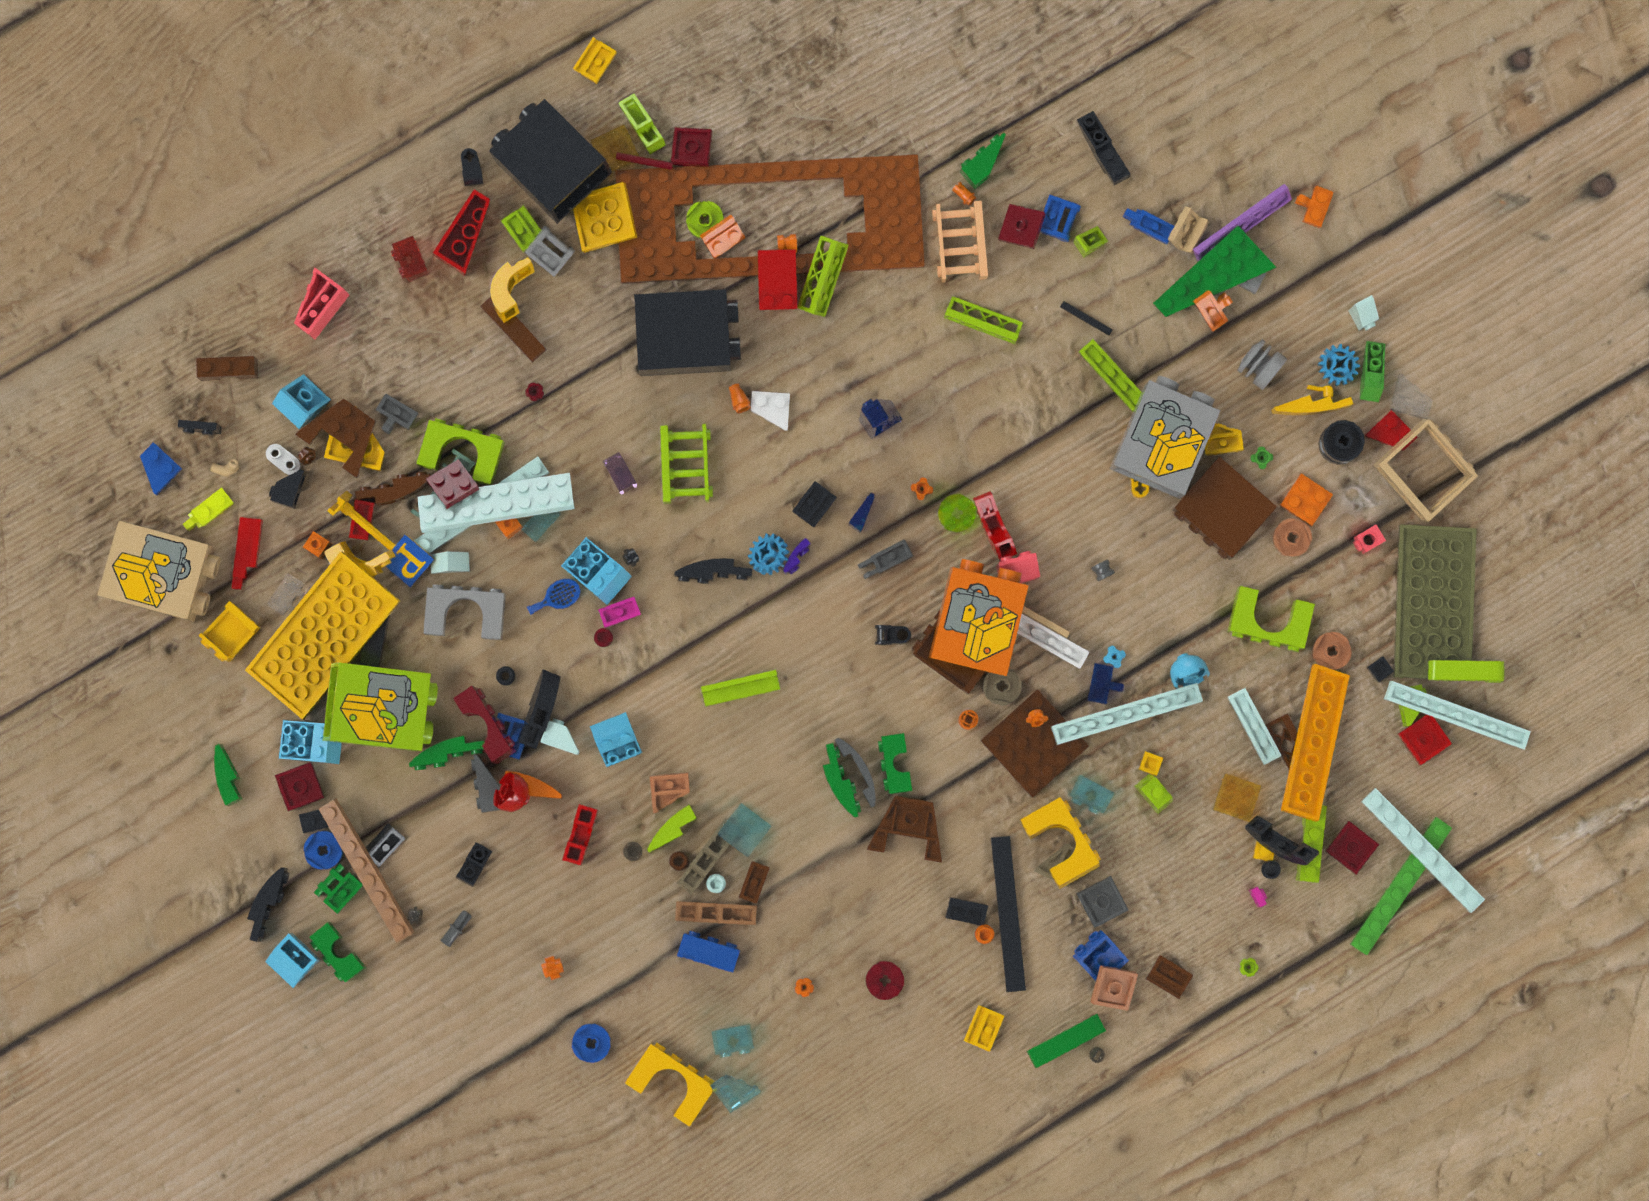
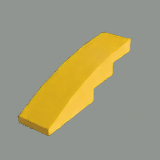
(1305, 406)

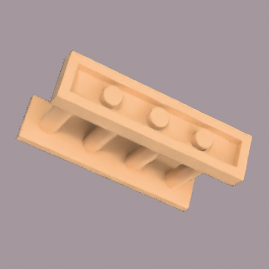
(977, 249)

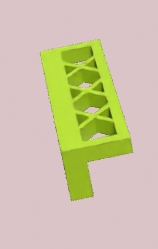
(826, 277)
(980, 325)
(740, 688)

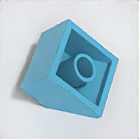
(301, 401)

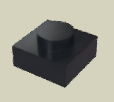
(1380, 669)

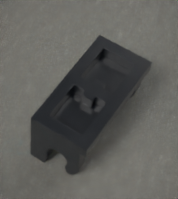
(966, 911)

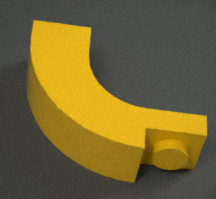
(503, 284)
(371, 567)

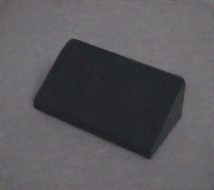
(384, 844)

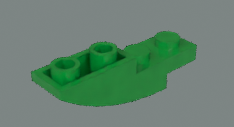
(439, 753)
(841, 788)

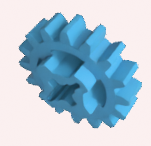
(1333, 359)
(767, 555)

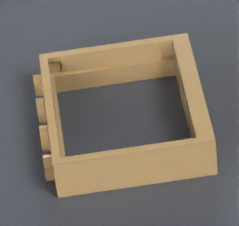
(1402, 489)

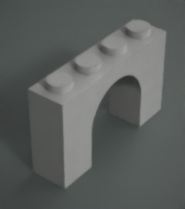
(440, 600)

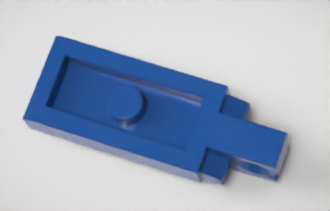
(1149, 224)

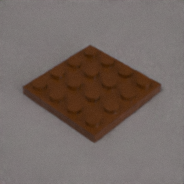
(1031, 751)

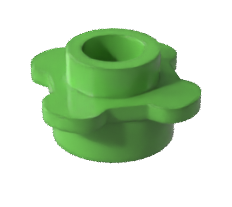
(1261, 452)

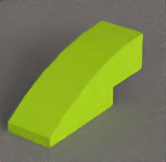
(642, 124)
(672, 828)

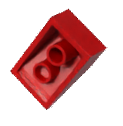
(777, 279)

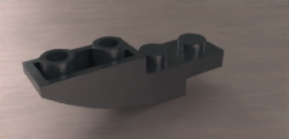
(1102, 148)
(704, 571)
(540, 709)
(269, 894)

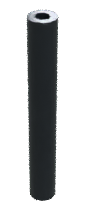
(1086, 318)

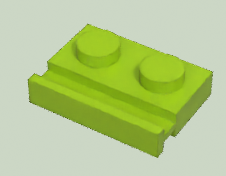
(521, 227)

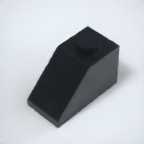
(287, 490)

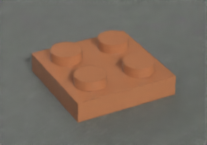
(1114, 987)

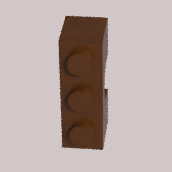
(219, 367)

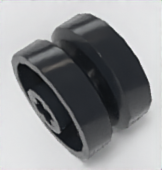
(1350, 435)

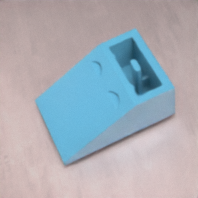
(596, 571)
(304, 743)

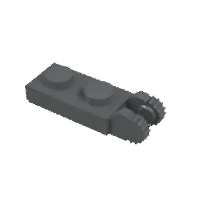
(887, 558)

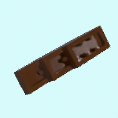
(516, 332)

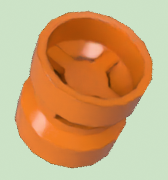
(787, 243)
(968, 719)

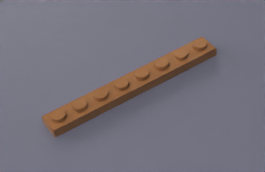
(366, 870)

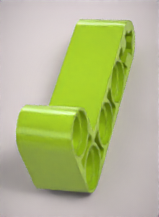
(1466, 671)

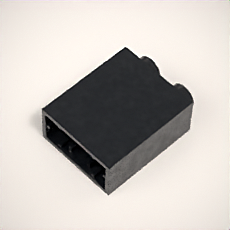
(549, 160)
(685, 332)

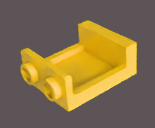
(229, 632)

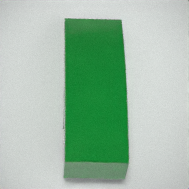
(225, 776)

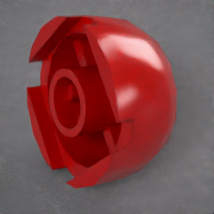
(512, 793)

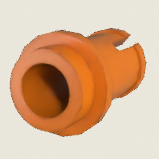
(964, 194)

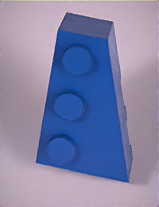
(708, 951)

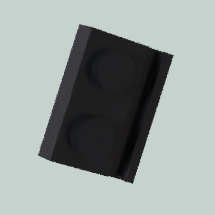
(205, 428)
(814, 504)

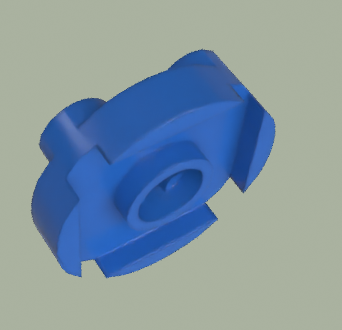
(312, 851)
(580, 1040)

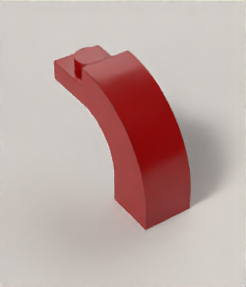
(993, 526)

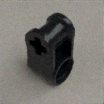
(471, 170)
(890, 635)

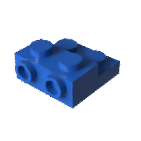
(1098, 952)

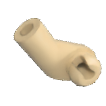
(226, 470)

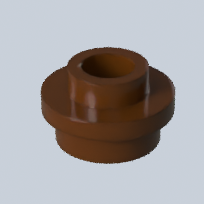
(306, 456)
(672, 861)

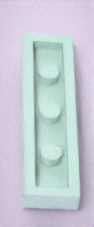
(1254, 726)

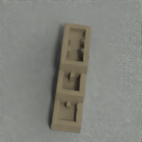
(704, 862)

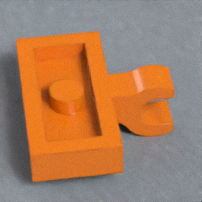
(1316, 206)
(1212, 309)

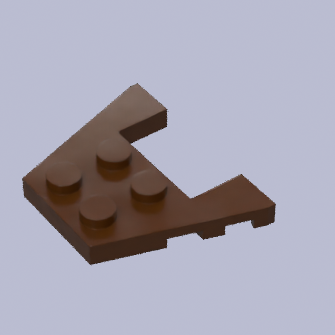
(346, 425)
(910, 819)

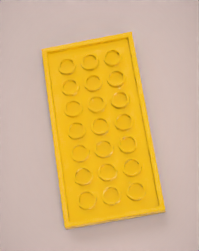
(322, 630)

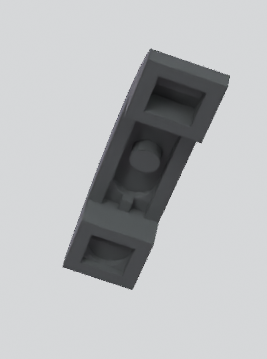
(869, 792)

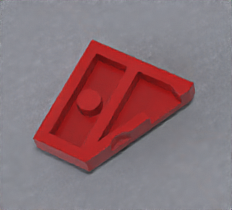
(1390, 430)

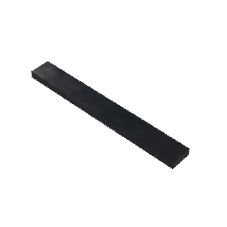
(1008, 914)

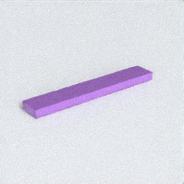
(1247, 220)

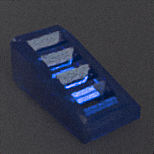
(858, 520)

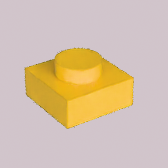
(1150, 763)
(1262, 853)

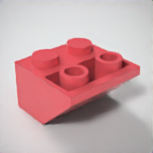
(1025, 563)

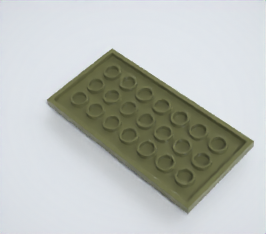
(1433, 597)

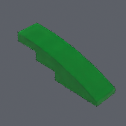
(1066, 1040)

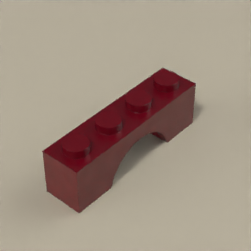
(497, 744)

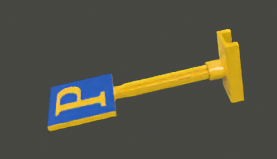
(410, 557)

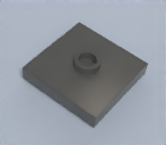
(1102, 901)

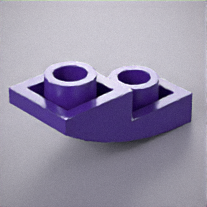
(792, 564)

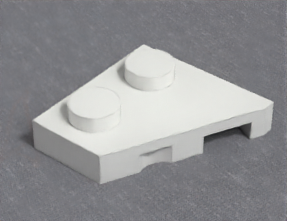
(772, 407)

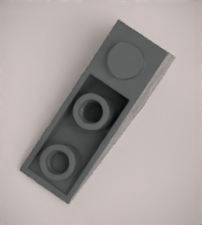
(485, 784)

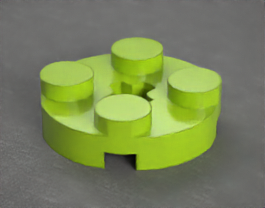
(703, 209)

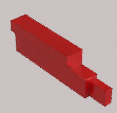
(246, 549)

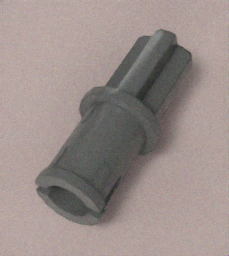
(456, 928)

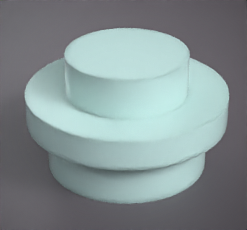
(716, 883)

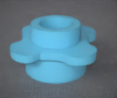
(1109, 657)

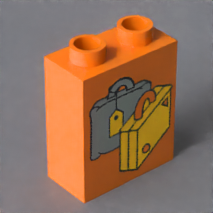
(979, 618)

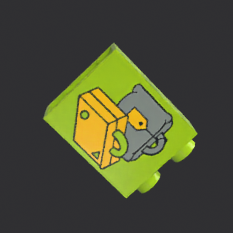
(379, 707)

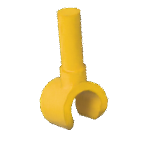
(1327, 390)

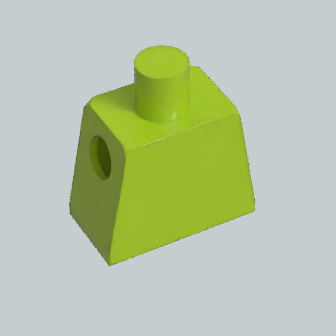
(1154, 793)

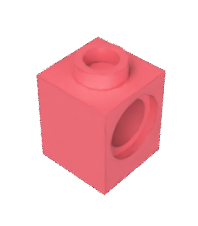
(1374, 533)

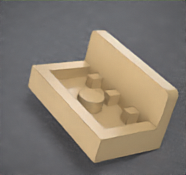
(1188, 230)

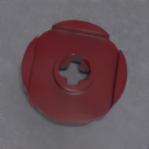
(891, 989)

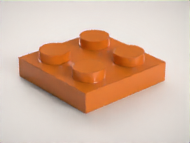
(1306, 500)

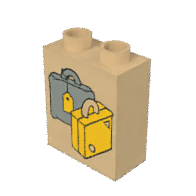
(158, 572)

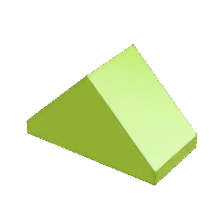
(1090, 241)

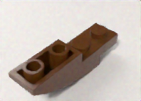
(402, 488)

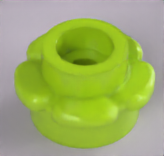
(1253, 967)

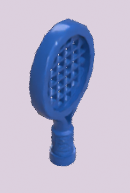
(539, 605)

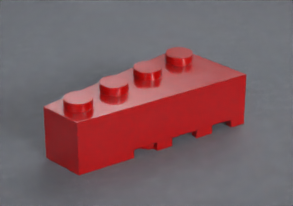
(462, 235)

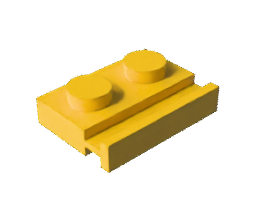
(595, 60)
(983, 1028)

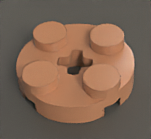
(1297, 528)
(1341, 646)

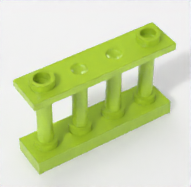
(669, 473)

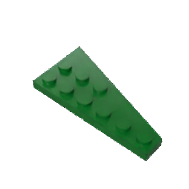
(1222, 268)

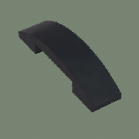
(1278, 844)

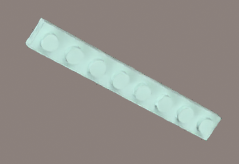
(433, 540)
(1126, 714)
(1457, 715)
(1422, 850)

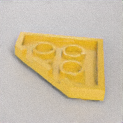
(339, 452)

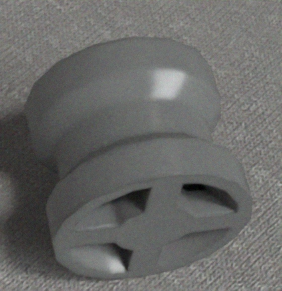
(1103, 570)

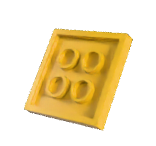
(605, 218)

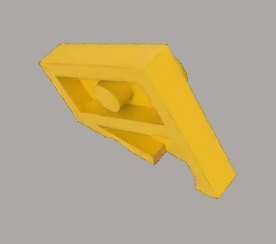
(1224, 440)

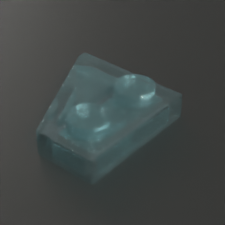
(734, 1092)

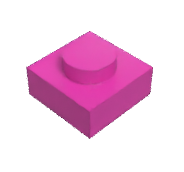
(1258, 896)

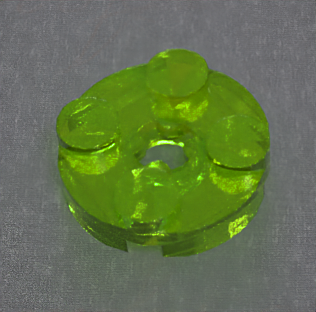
(963, 504)

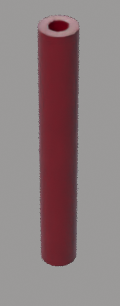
(644, 161)

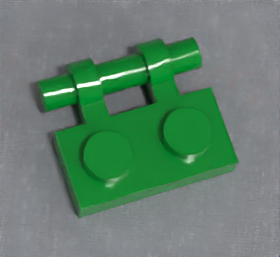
(342, 893)

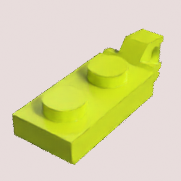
(208, 510)

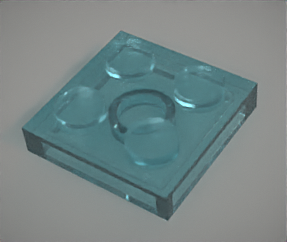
(744, 830)

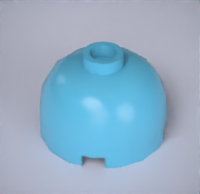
(1188, 670)

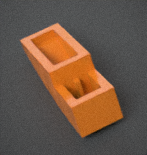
(539, 788)

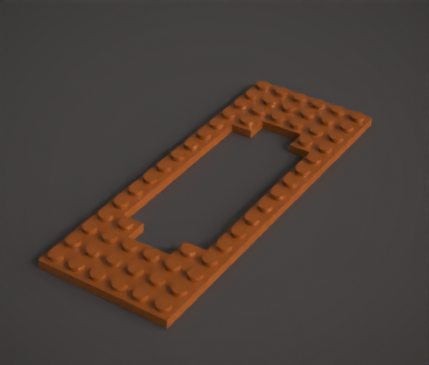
(890, 213)

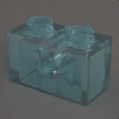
(1102, 795)
(722, 1036)

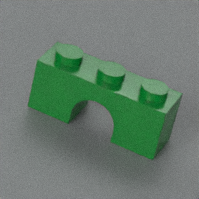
(896, 781)
(324, 940)

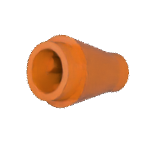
(739, 400)

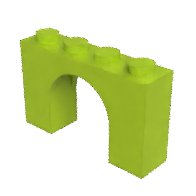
(439, 435)
(1244, 624)

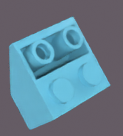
(615, 739)
(292, 959)

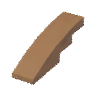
(715, 913)

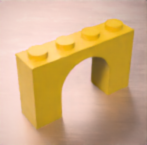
(1057, 815)
(697, 1086)

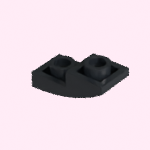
(474, 864)

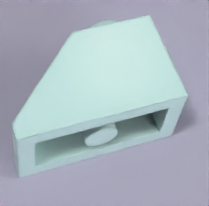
(1364, 313)
(559, 737)

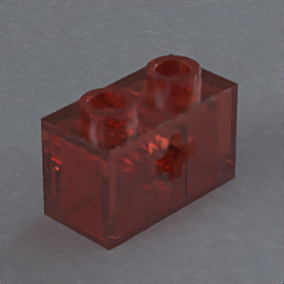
(417, 267)

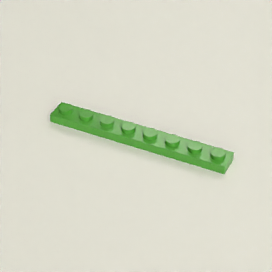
(1397, 891)

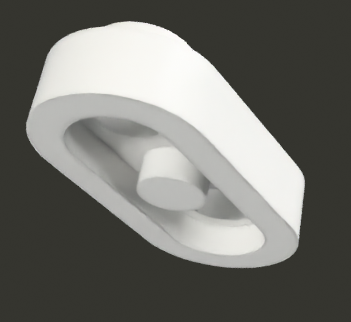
(283, 459)

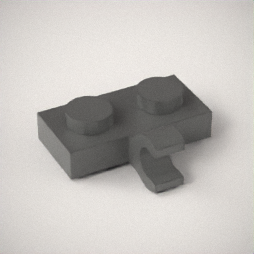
(396, 413)

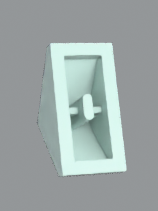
(450, 562)

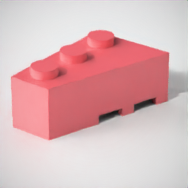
(320, 304)

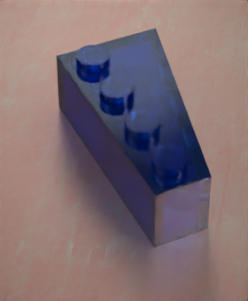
(878, 416)

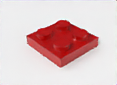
(1424, 739)

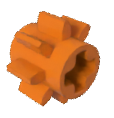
(552, 967)

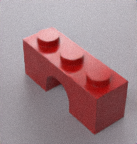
(580, 835)

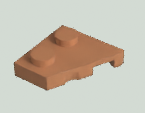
(667, 789)

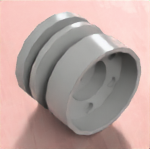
(1262, 364)

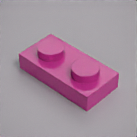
(619, 612)

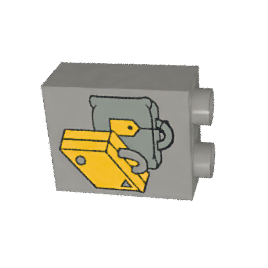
(1165, 437)

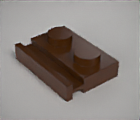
(1169, 977)

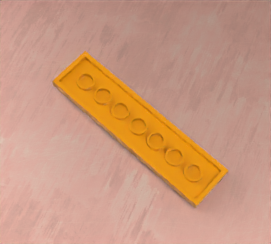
(1315, 743)

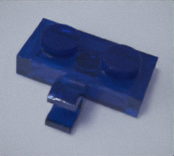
(1102, 683)

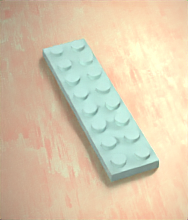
(499, 503)

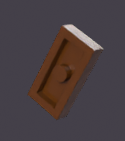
(754, 882)

